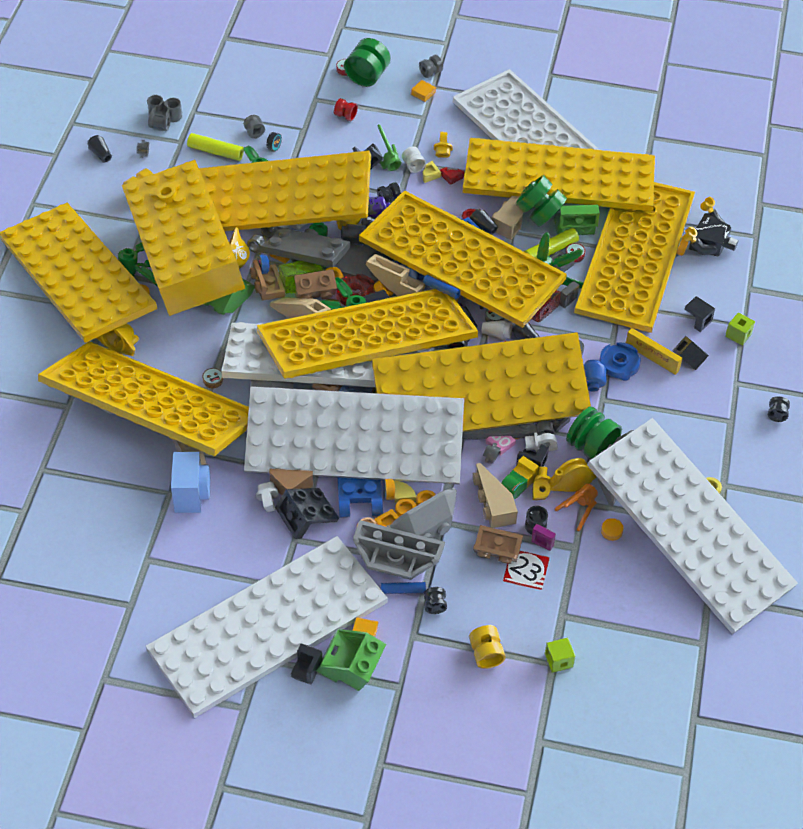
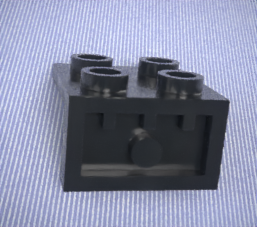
(304, 507)

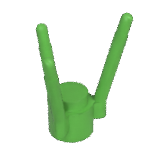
(391, 159)

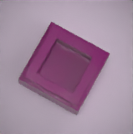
(543, 537)

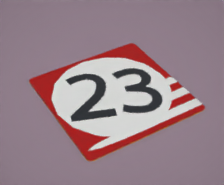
(528, 570)

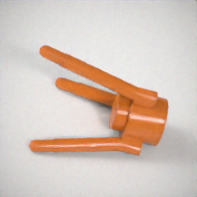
(584, 497)

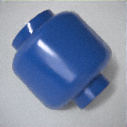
(595, 374)

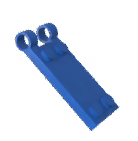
(349, 493)

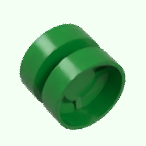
(367, 62)
(536, 196)

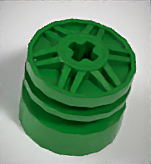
(592, 432)

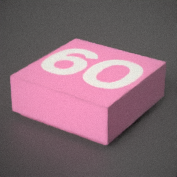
(502, 442)

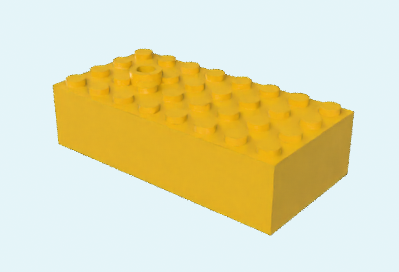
(183, 237)

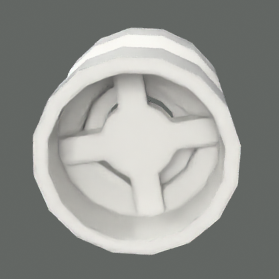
(413, 159)

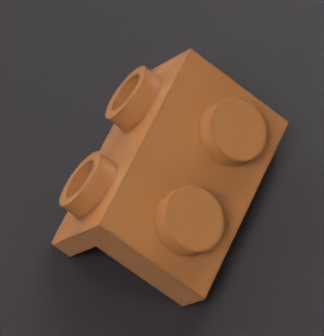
(268, 284)
(315, 285)
(498, 544)

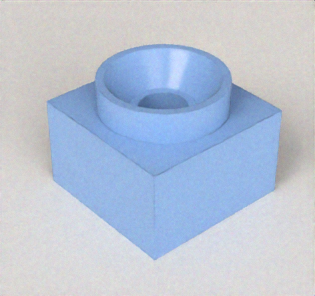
(189, 482)

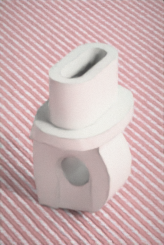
(535, 441)
(267, 493)

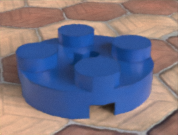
(624, 369)

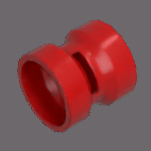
(345, 109)

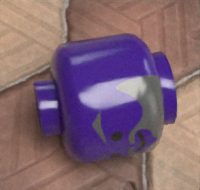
(376, 206)

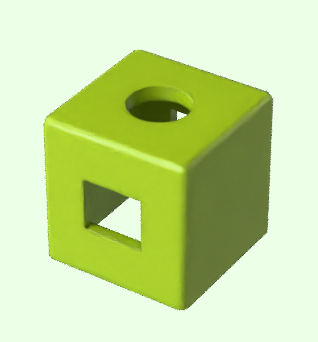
(740, 328)
(560, 655)

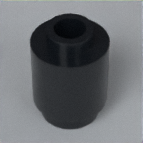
(351, 233)

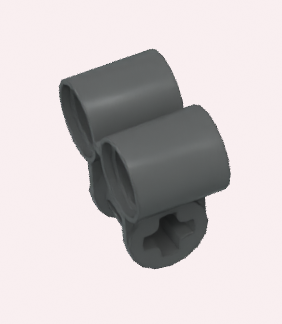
(163, 112)

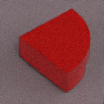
(452, 175)

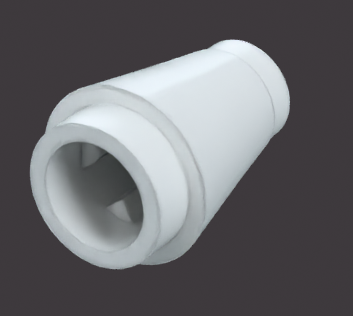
(497, 329)

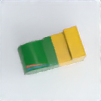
(520, 477)

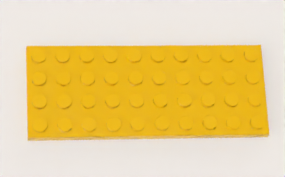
(579, 173)
(290, 190)
(463, 257)
(635, 260)
(77, 272)
(365, 332)
(498, 381)
(149, 397)

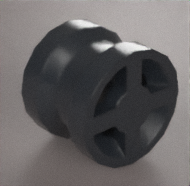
(778, 409)
(435, 600)

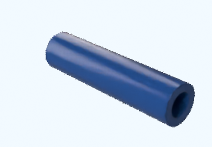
(441, 286)
(403, 587)

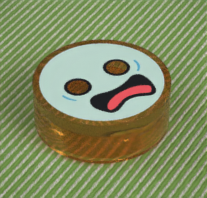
(212, 378)

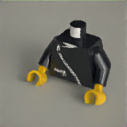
(711, 232)

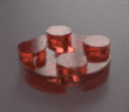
(361, 282)

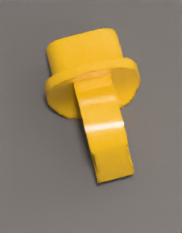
(443, 148)
(541, 481)

